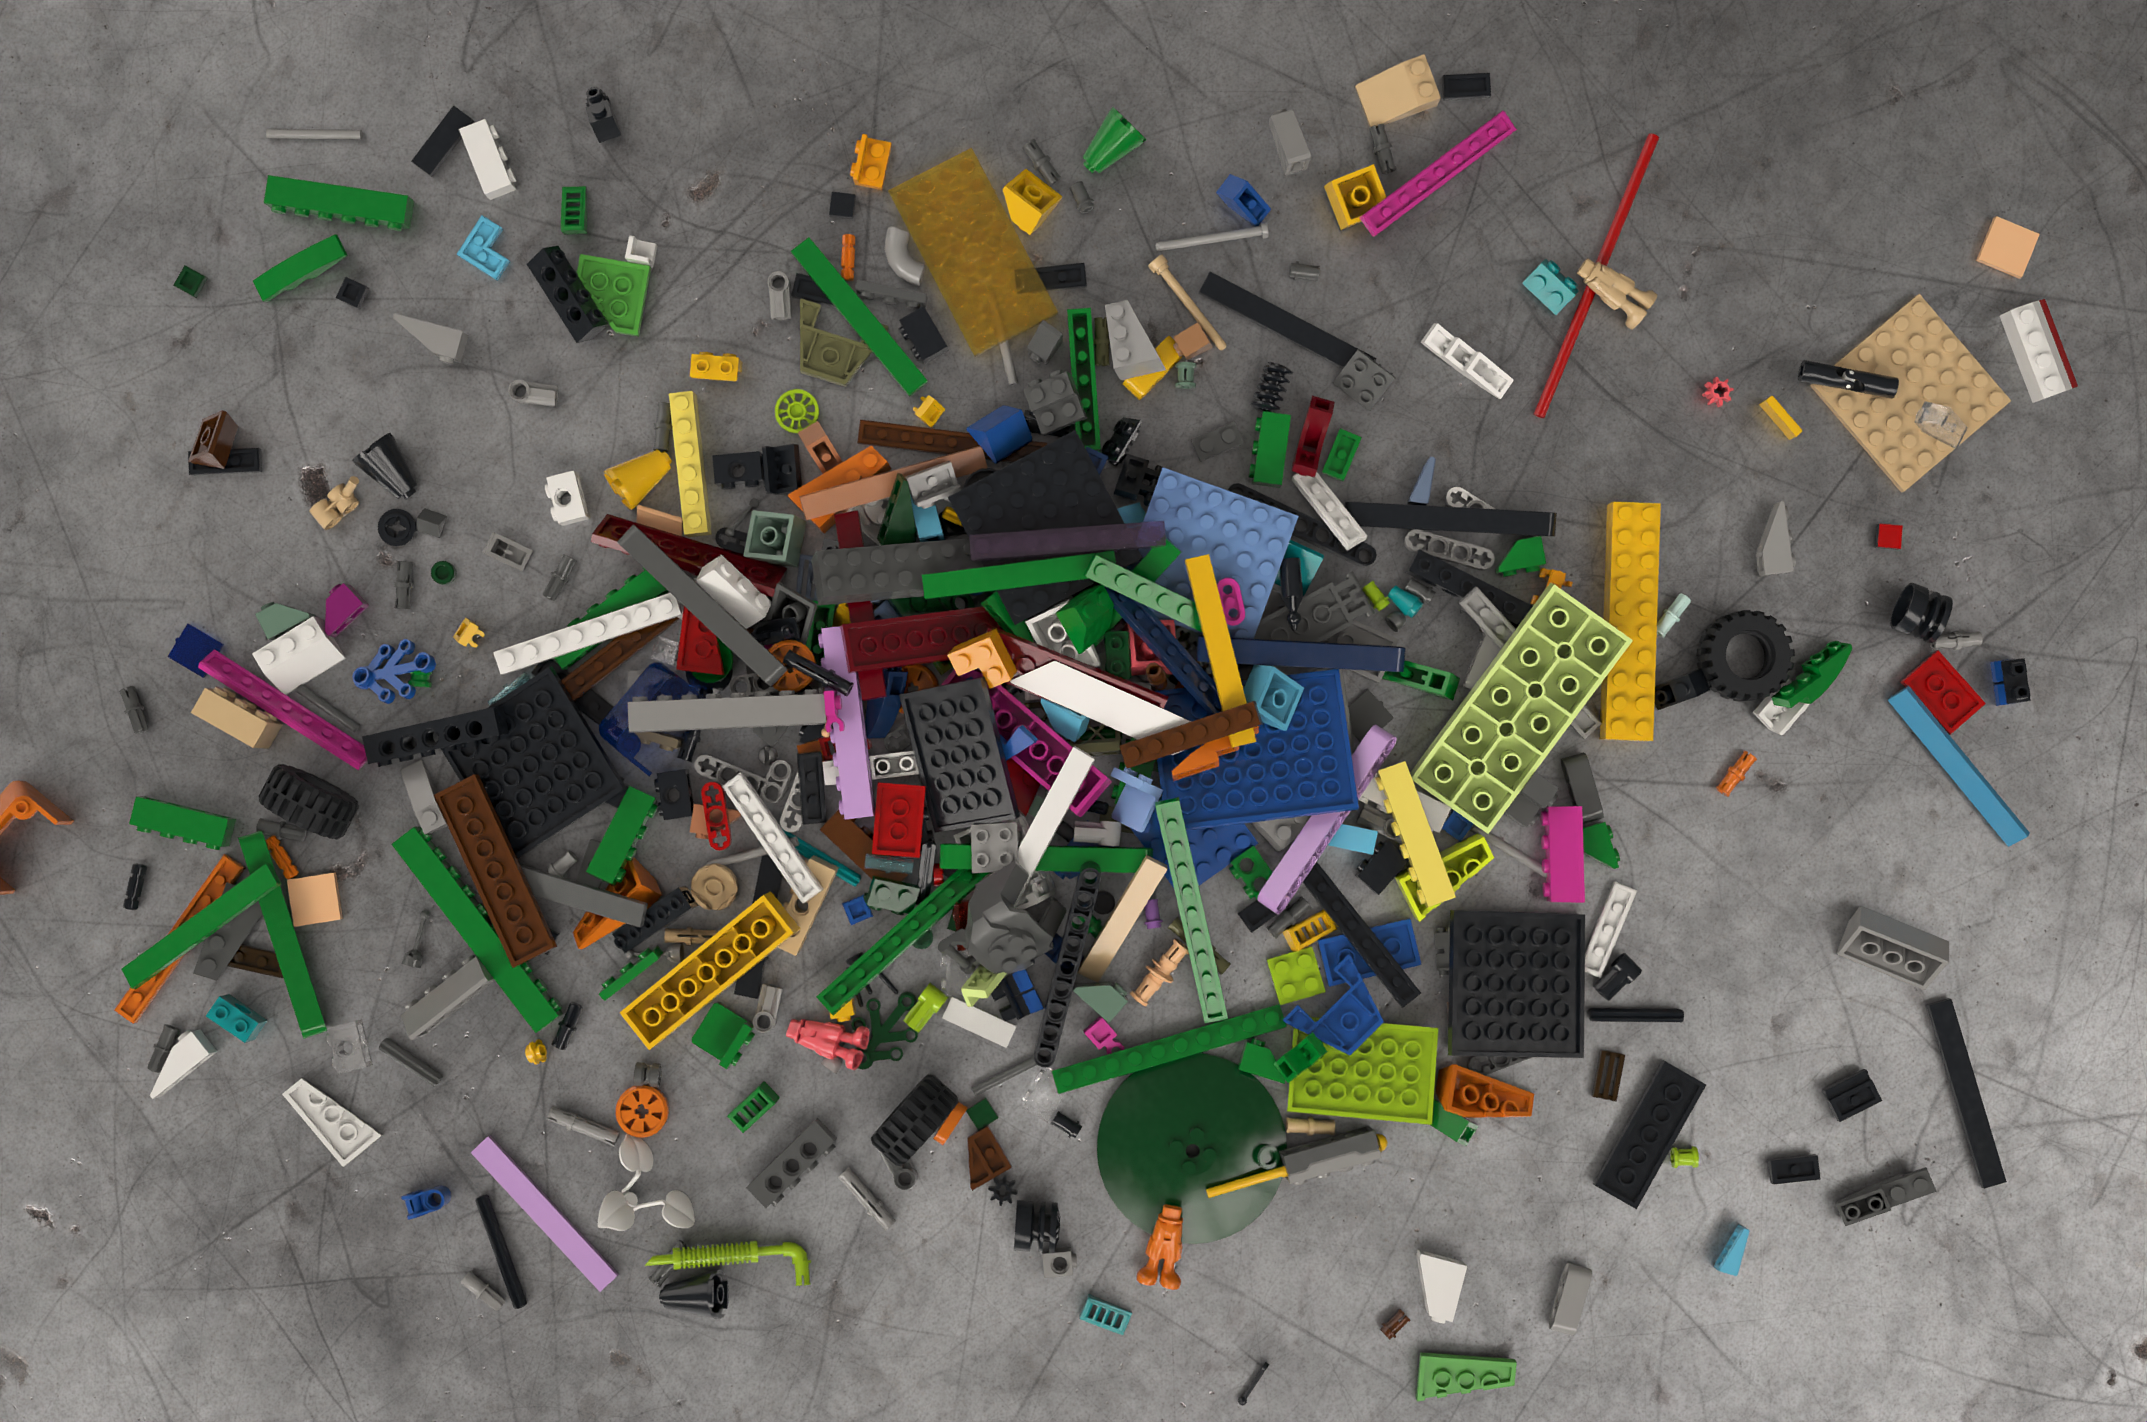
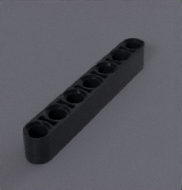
(1313, 526)

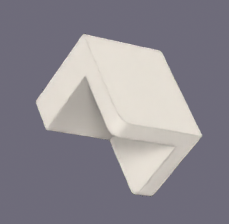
(640, 252)

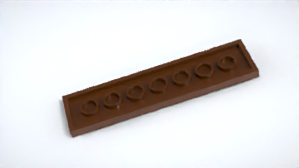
(495, 870)

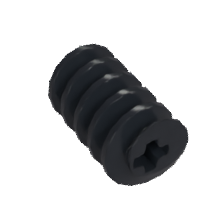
(1271, 387)

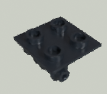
(1124, 432)

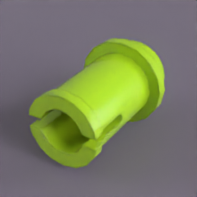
(1376, 596)

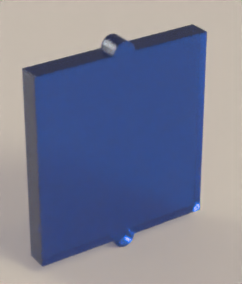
(192, 648)

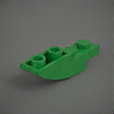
(1818, 675)

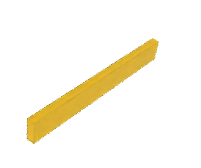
(1217, 640)

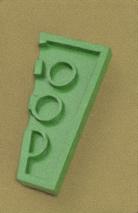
(1461, 1373)

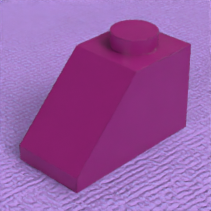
(342, 608)

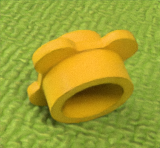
(536, 1052)

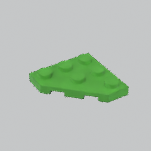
(617, 290)

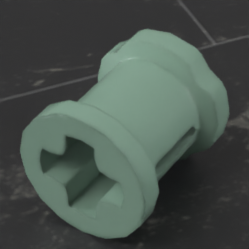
(1189, 368)

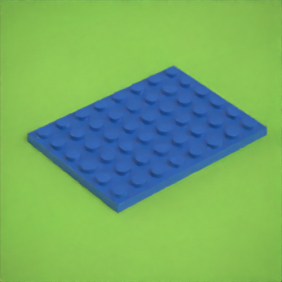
(1278, 775)

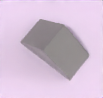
(507, 551)

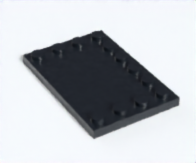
(959, 755)

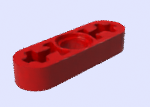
(709, 823)

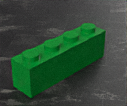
(182, 821)
(622, 836)

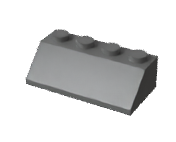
(1894, 948)
(446, 998)

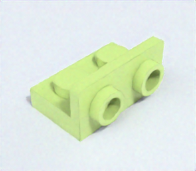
(980, 985)

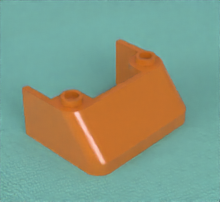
(22, 802)

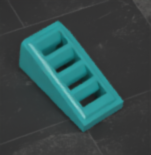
(1084, 1315)

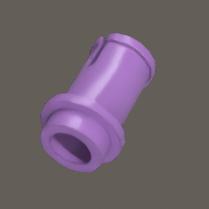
(1152, 914)

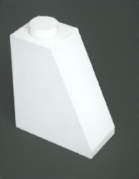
(1441, 1284)

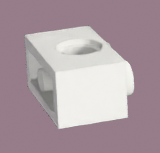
(577, 508)

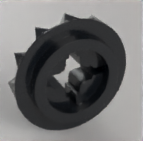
(389, 535)

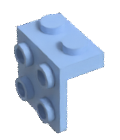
(1136, 799)

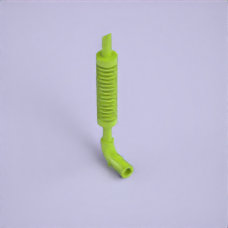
(737, 1254)

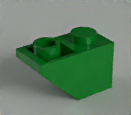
(1521, 555)
(1598, 844)

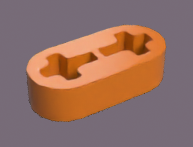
(950, 1123)

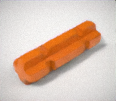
(848, 257)
(281, 857)

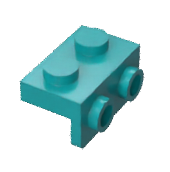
(1551, 286)

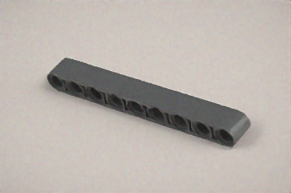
(702, 605)

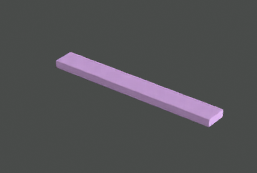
(544, 1213)

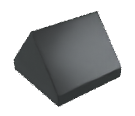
(431, 522)

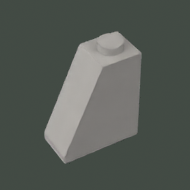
(1289, 141)

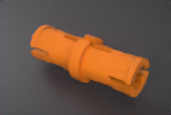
(1736, 773)

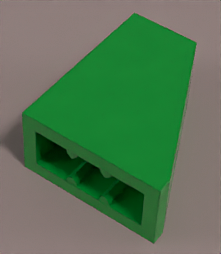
(1452, 1125)

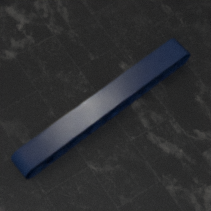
(1312, 654)

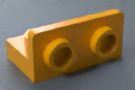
(871, 162)

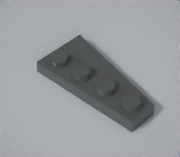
(226, 941)

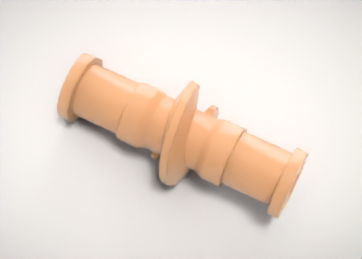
(1161, 972)

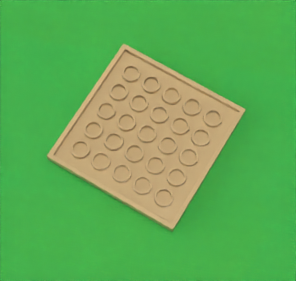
(1929, 368)

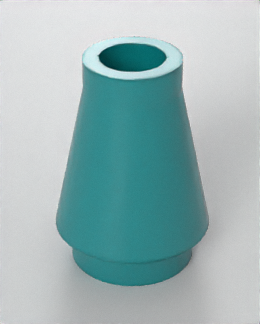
(1405, 601)

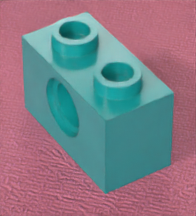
(236, 1018)

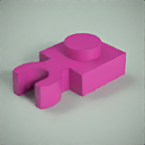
(1102, 1035)

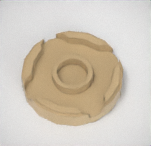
(714, 886)

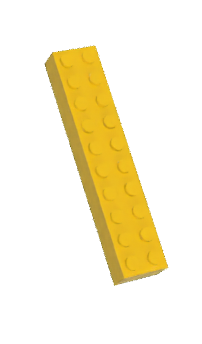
(1632, 609)

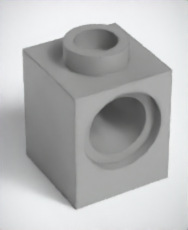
(1051, 1270)

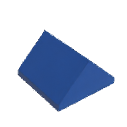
(1001, 432)

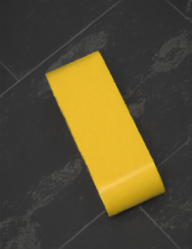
(1141, 385)

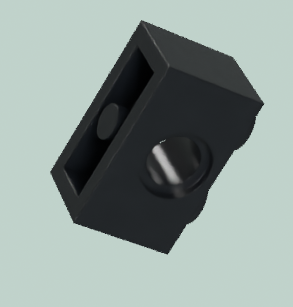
(724, 465)
(681, 781)

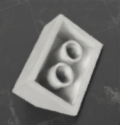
(299, 655)

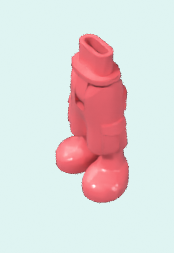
(826, 1037)

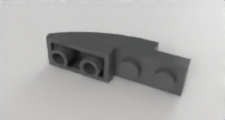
(1885, 1194)

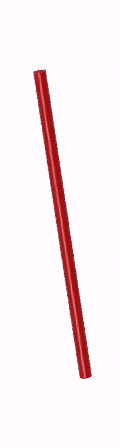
(1603, 258)

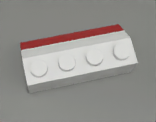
(2038, 350)

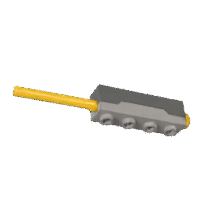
(1317, 1159)

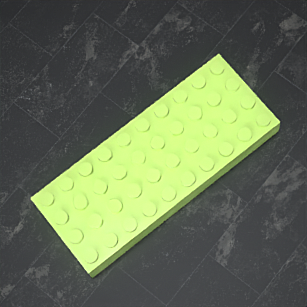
(1520, 707)

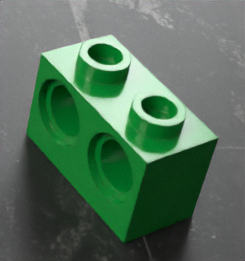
(1258, 869)

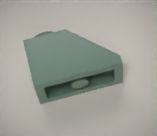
(279, 619)

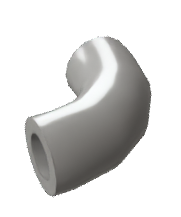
(899, 258)

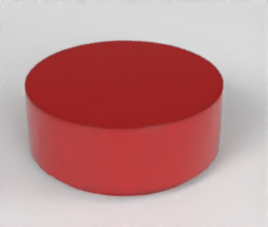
(937, 875)

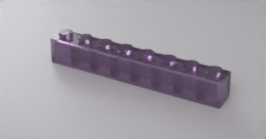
(1067, 541)

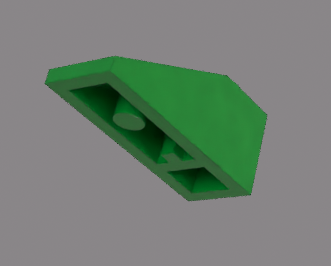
(997, 610)
(1425, 679)

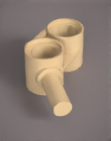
(341, 503)

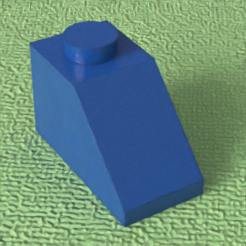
(1243, 199)

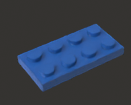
(1395, 936)

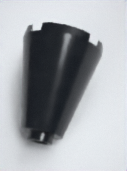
(387, 466)
(698, 1295)

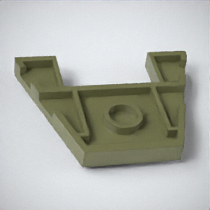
(827, 354)

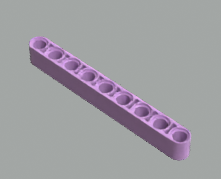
(1322, 827)

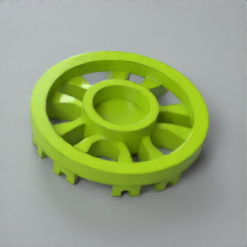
(796, 410)

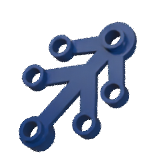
(366, 676)

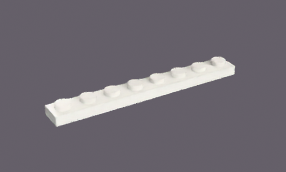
(587, 633)

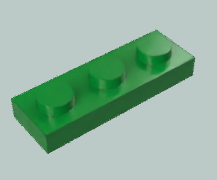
(629, 972)

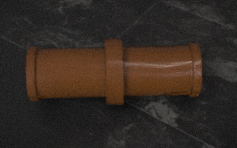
(1156, 676)

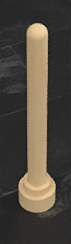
(1161, 267)

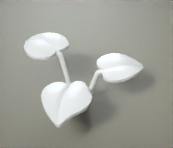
(619, 1208)

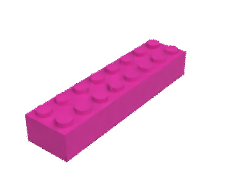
(1048, 754)

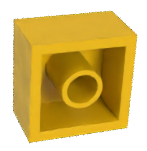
(1354, 195)

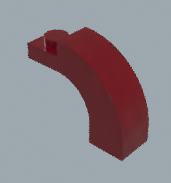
(1312, 436)

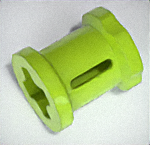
(1684, 1157)

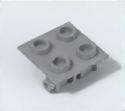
(994, 846)

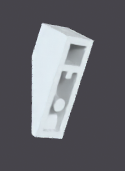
(183, 1059)

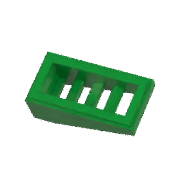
(580, 228)
(764, 1096)

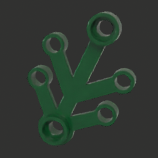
(881, 1033)

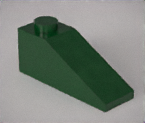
(898, 520)

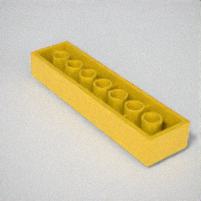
(710, 970)

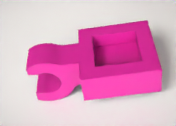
(832, 704)

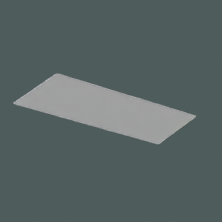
(1098, 700)

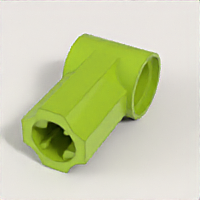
(927, 1004)

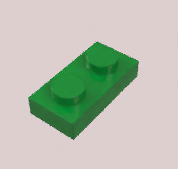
(1341, 455)

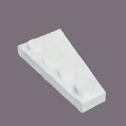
(333, 1124)

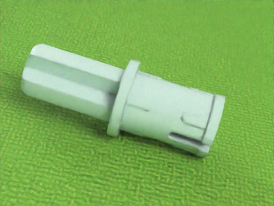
(1672, 614)

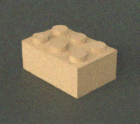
(237, 717)

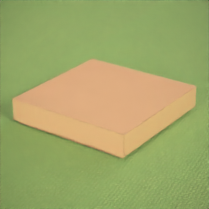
(2007, 247)
(314, 899)

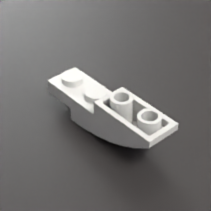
(881, 767)

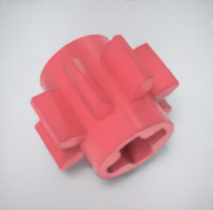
(1719, 386)

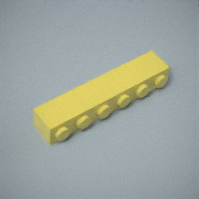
(690, 464)
(1415, 835)

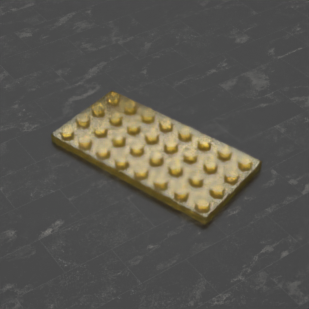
(973, 252)

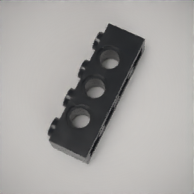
(567, 294)

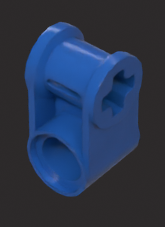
(423, 1202)

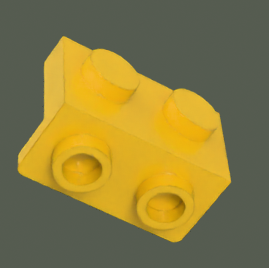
(713, 367)

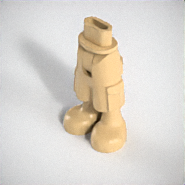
(1613, 289)

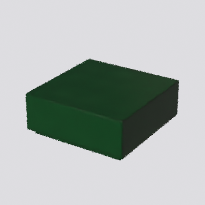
(190, 281)
(982, 1114)

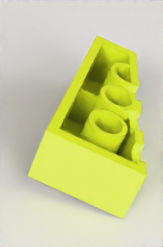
(1461, 863)

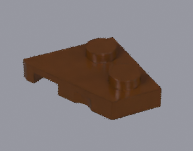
(985, 1157)

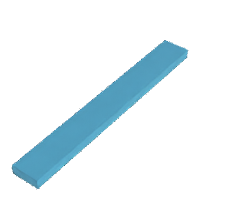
(1958, 766)

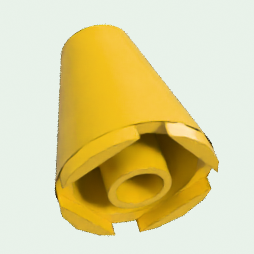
(638, 476)

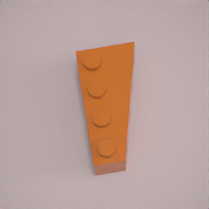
(862, 465)

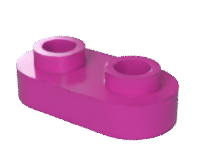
(1231, 600)

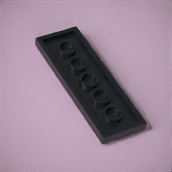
(1649, 1134)

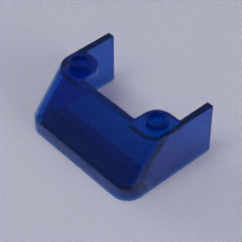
(653, 682)

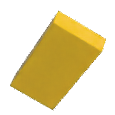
(1780, 417)

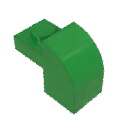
(1300, 1057)

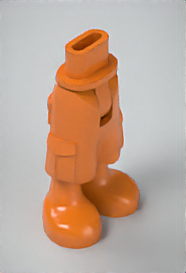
(1164, 1244)

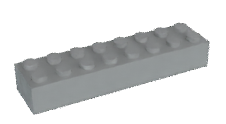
(726, 712)

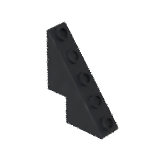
(656, 919)

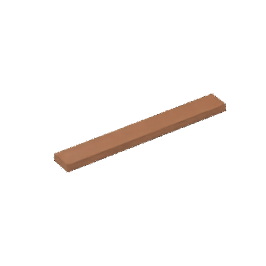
(881, 485)

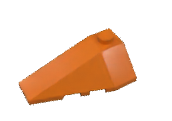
(637, 885)
(1480, 1096)

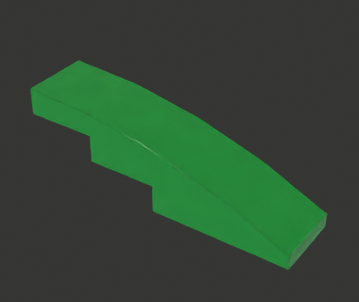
(300, 267)

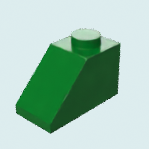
(1259, 1060)

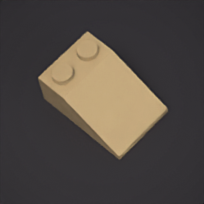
(1398, 92)

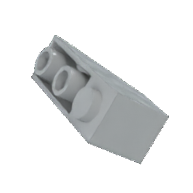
(1774, 549)

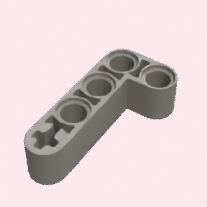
(763, 783)

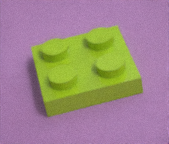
(1295, 975)

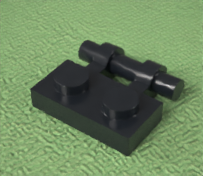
(1131, 479)

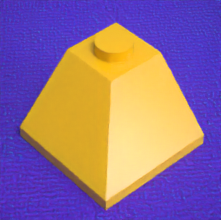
(1029, 201)

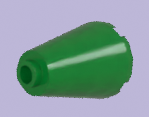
(1112, 142)

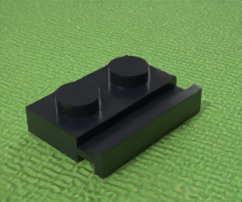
(1851, 1095)

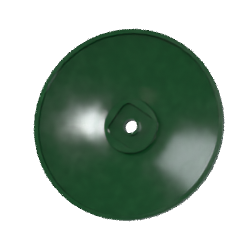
(1183, 1104)

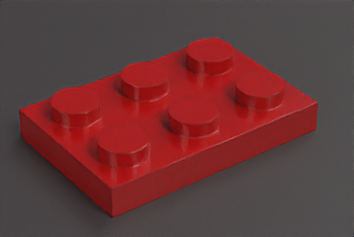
(1943, 691)
(899, 820)

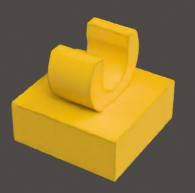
(929, 410)
(466, 632)

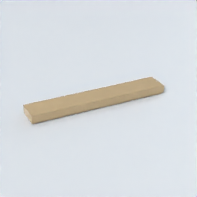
(1122, 918)

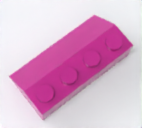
(1563, 854)

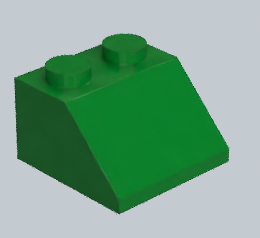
(1087, 616)

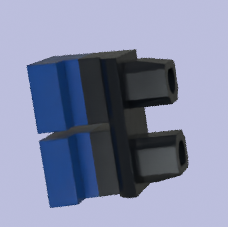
(2015, 686)
(1019, 1005)

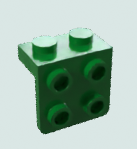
(723, 1035)

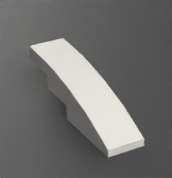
(1467, 361)

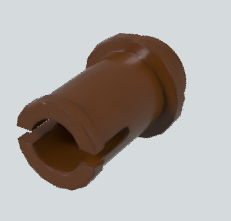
(1392, 1327)

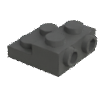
(1055, 402)

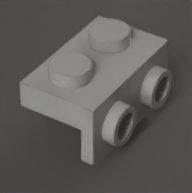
(933, 484)

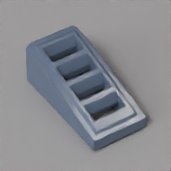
(1421, 491)

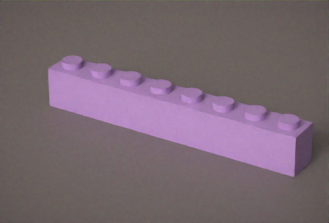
(851, 744)

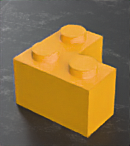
(987, 654)

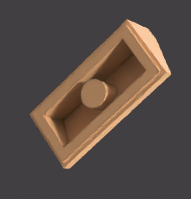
(660, 520)

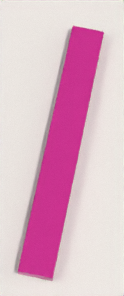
(1437, 173)
(284, 708)

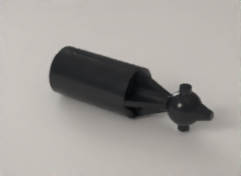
(1291, 588)

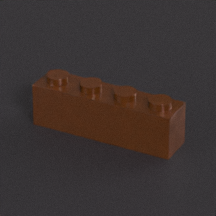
(855, 843)

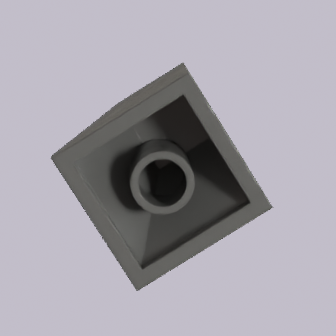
(788, 604)

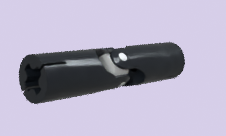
(1831, 376)

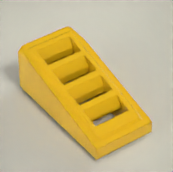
(1292, 940)

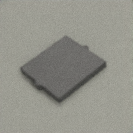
(1366, 713)

